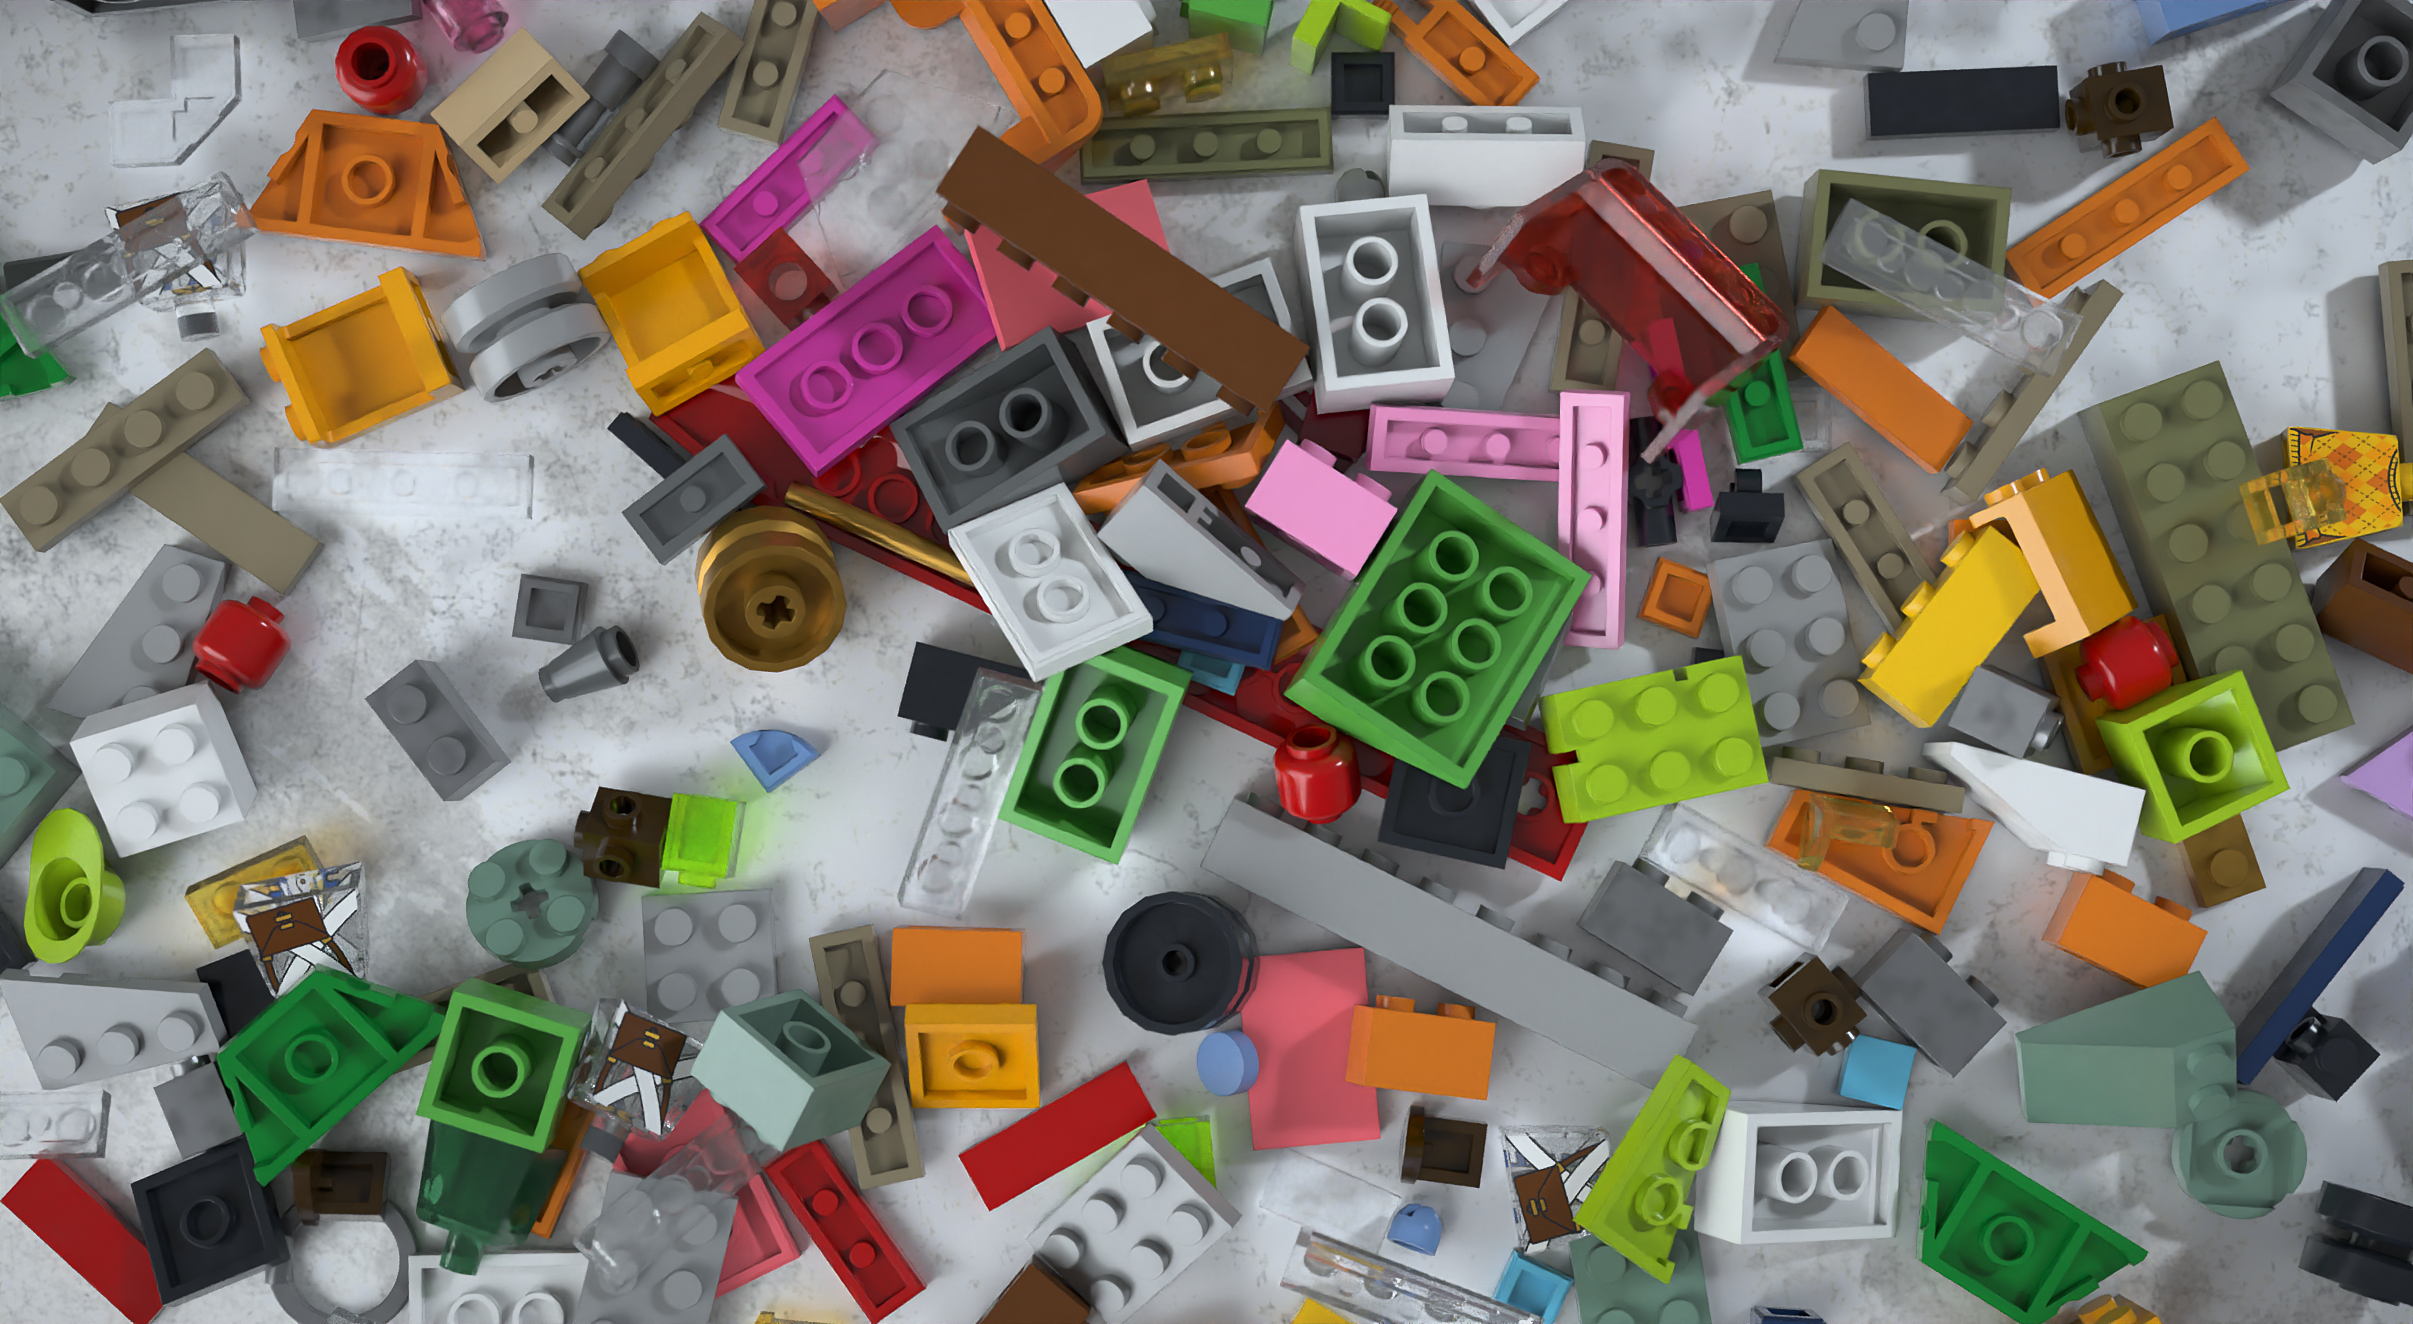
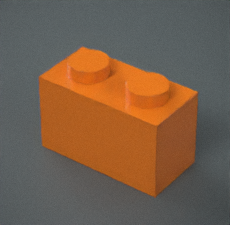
(2122, 932)
(957, 965)
(1420, 1050)

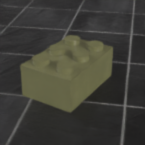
(1955, 214)

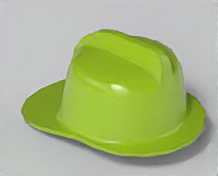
(72, 889)

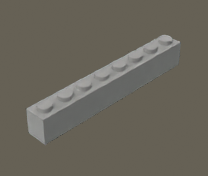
(1446, 944)

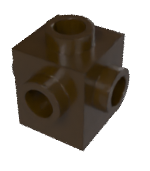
(2119, 109)
(624, 837)
(1793, 996)

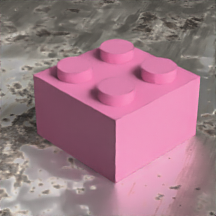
(1320, 508)

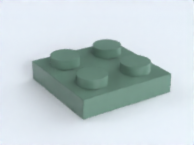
(1620, 1292)

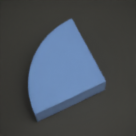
(774, 755)

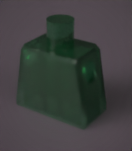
(482, 1192)

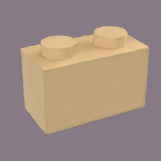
(510, 105)

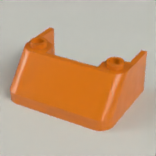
(1028, 60)

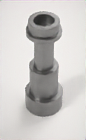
(607, 87)

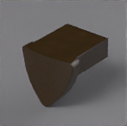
(1441, 1149)
(340, 1186)

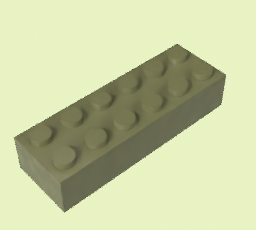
(2173, 481)

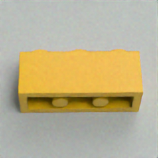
(1950, 626)

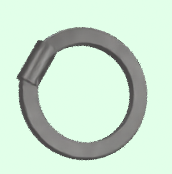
(303, 1313)

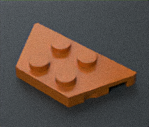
(370, 187)

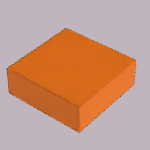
(1676, 598)

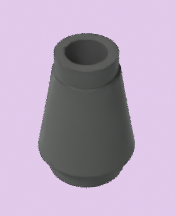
(591, 665)

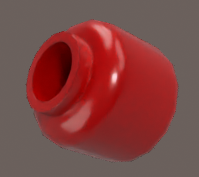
(362, 68)
(241, 644)
(2125, 663)
(1317, 773)

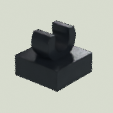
(1746, 512)

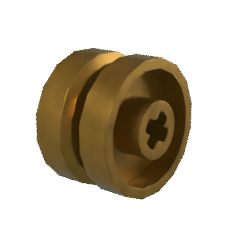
(770, 589)

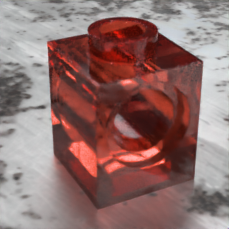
(770, 261)

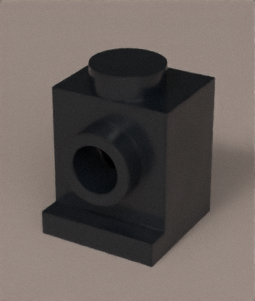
(2325, 1055)

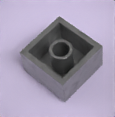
(2356, 76)

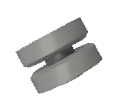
(525, 327)

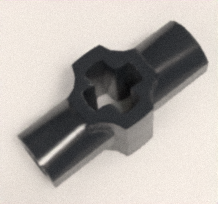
(1651, 516)

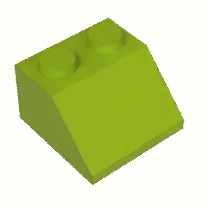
(2195, 754)

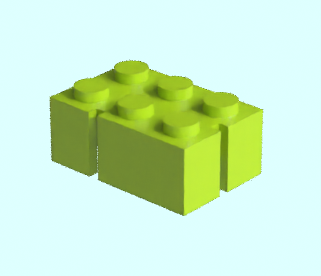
(1654, 739)

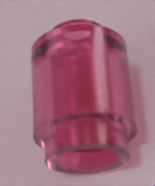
(470, 23)

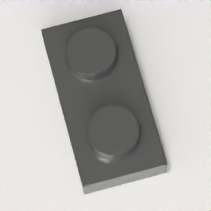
(694, 499)

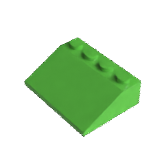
(1439, 632)

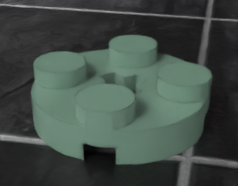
(499, 887)
(2261, 1181)

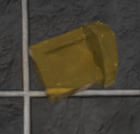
(1843, 820)

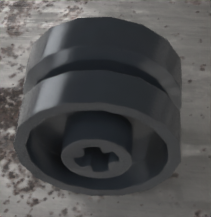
(1144, 962)
(2380, 1252)

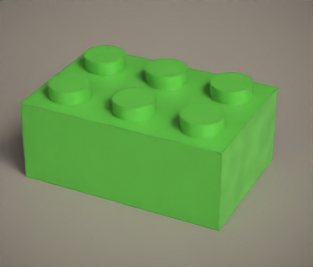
(1096, 750)

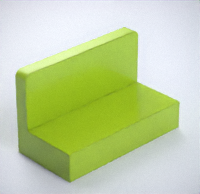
(1352, 19)

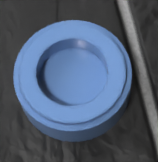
(1227, 1063)

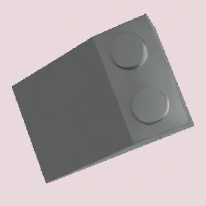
(1009, 431)

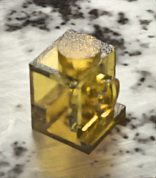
(2312, 495)

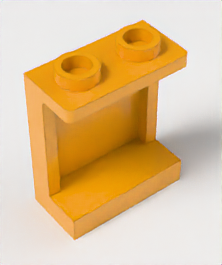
(672, 312)
(361, 362)
(2064, 554)

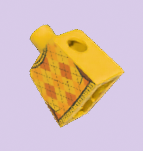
(2372, 479)

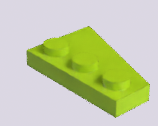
(1650, 1175)

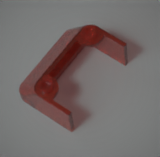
(1651, 282)

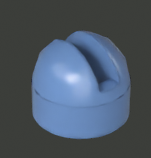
(1416, 1229)

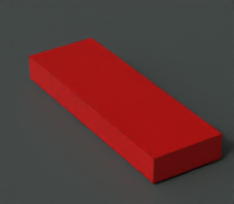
(1057, 1135)
(846, 1228)
(88, 1236)

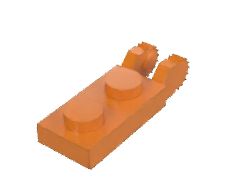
(1463, 53)

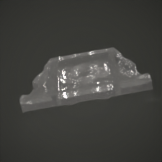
(882, 162)

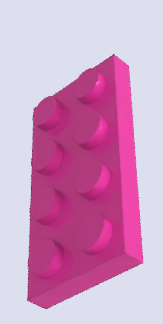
(872, 352)

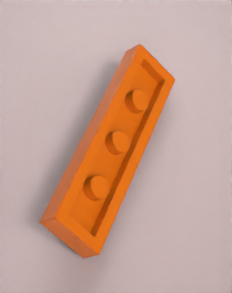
(2126, 211)

